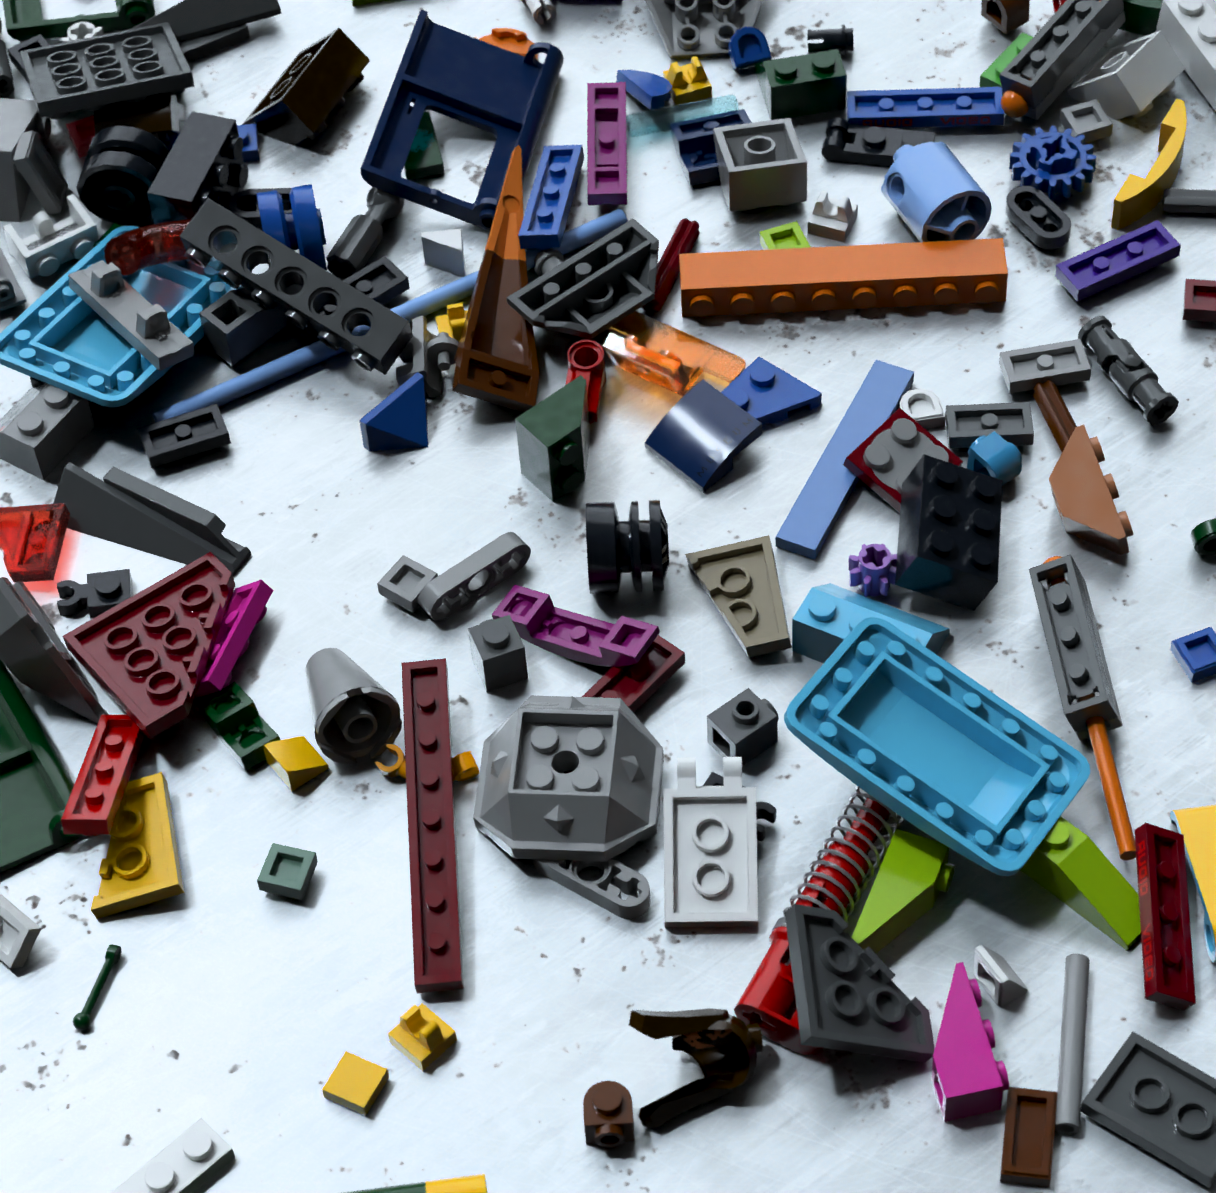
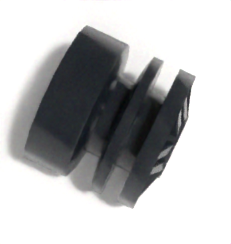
(625, 546)

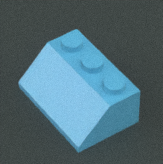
(833, 612)

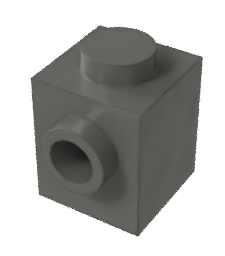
(498, 653)
(743, 727)

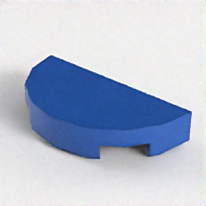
(646, 87)

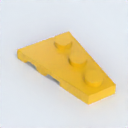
(142, 851)

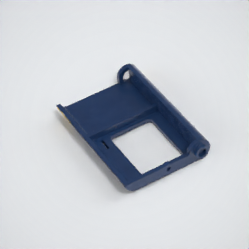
(470, 84)

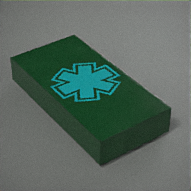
(424, 155)

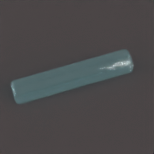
(659, 119)

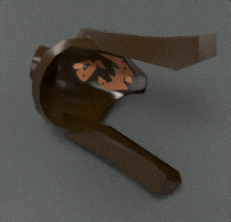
(717, 1042)

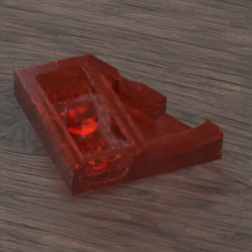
(32, 540)

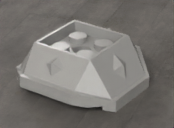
(575, 815)

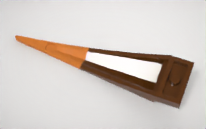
(497, 344)

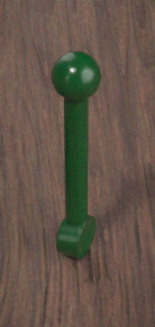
(82, 1020)

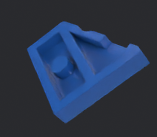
(770, 392)

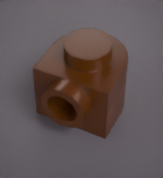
(1006, 14)
(608, 1114)

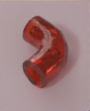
(147, 246)

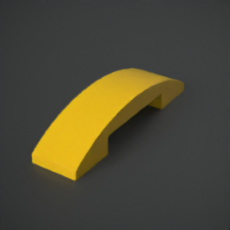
(1141, 195)

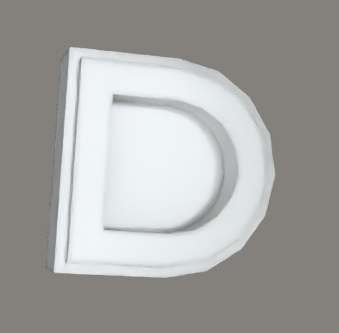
(923, 407)

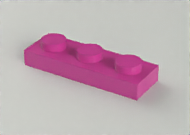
(244, 611)

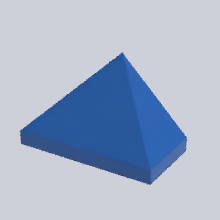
(399, 419)

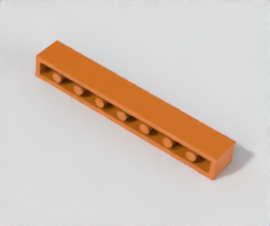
(843, 277)

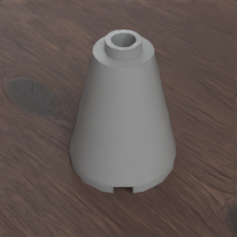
(349, 708)

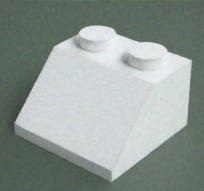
(1130, 77)

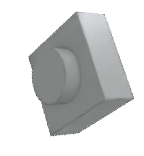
(1088, 120)
(404, 582)

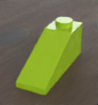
(1087, 882)
(903, 889)

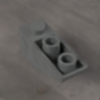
(240, 325)

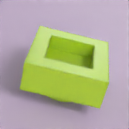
(783, 237)

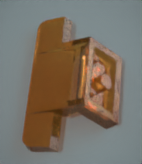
(667, 354)

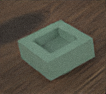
(287, 871)

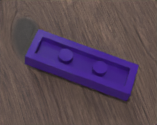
(1117, 260)

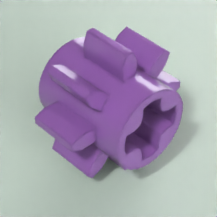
(872, 570)

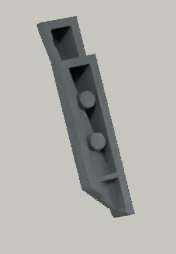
(212, 24)
(144, 517)

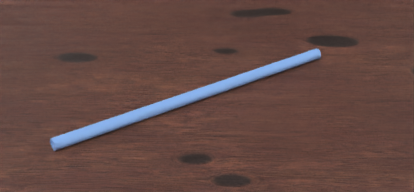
(419, 306)

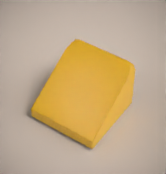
(294, 761)

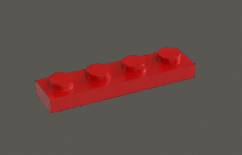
(103, 776)

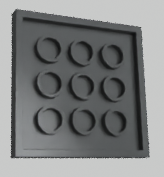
(106, 70)

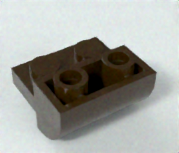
(156, 115)

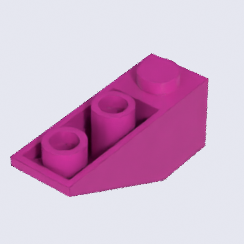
(963, 1063)

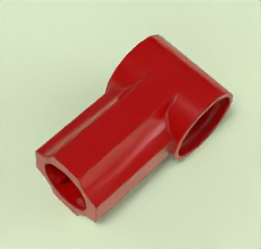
(588, 360)

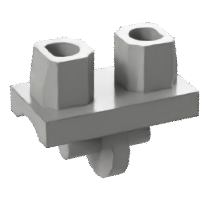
(429, 356)

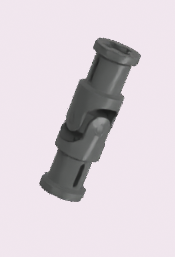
(1128, 370)

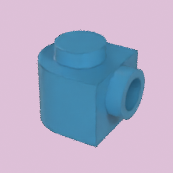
(995, 457)

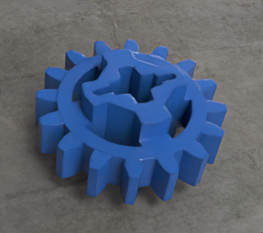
(1053, 162)

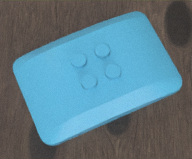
(79, 352)
(937, 747)

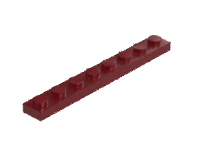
(431, 827)

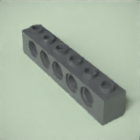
(217, 226)

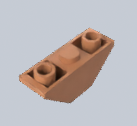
(1087, 496)

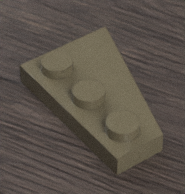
(746, 592)

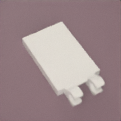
(710, 850)

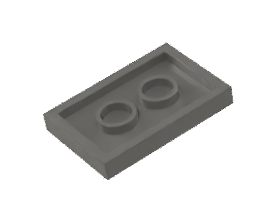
(1159, 1106)

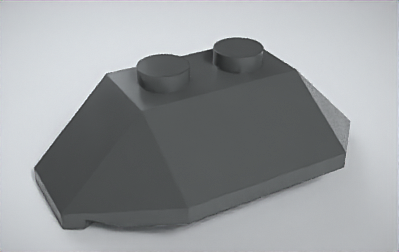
(594, 285)

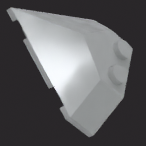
(38, 655)

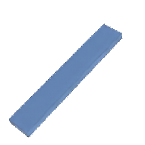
(831, 481)

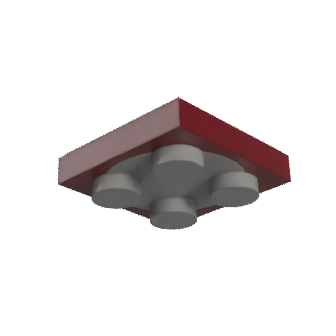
(892, 453)

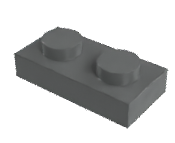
(971, 421)

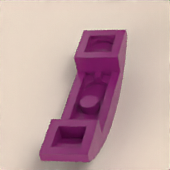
(575, 634)

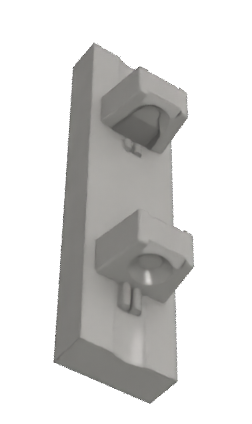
(131, 314)

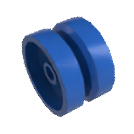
(297, 230)

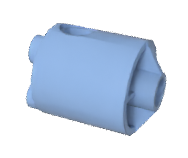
(935, 194)

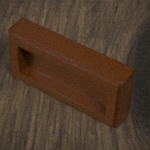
(1028, 1137)

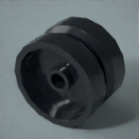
(119, 174)

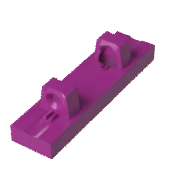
(606, 143)

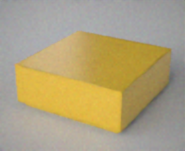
(355, 1083)

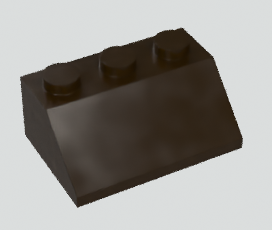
(310, 89)

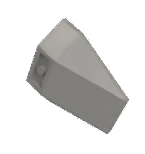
(701, 26)

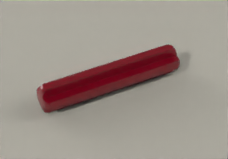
(668, 265)

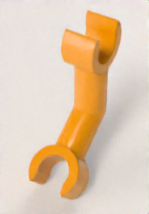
(463, 765)

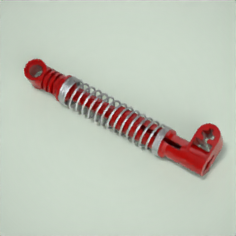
(830, 888)

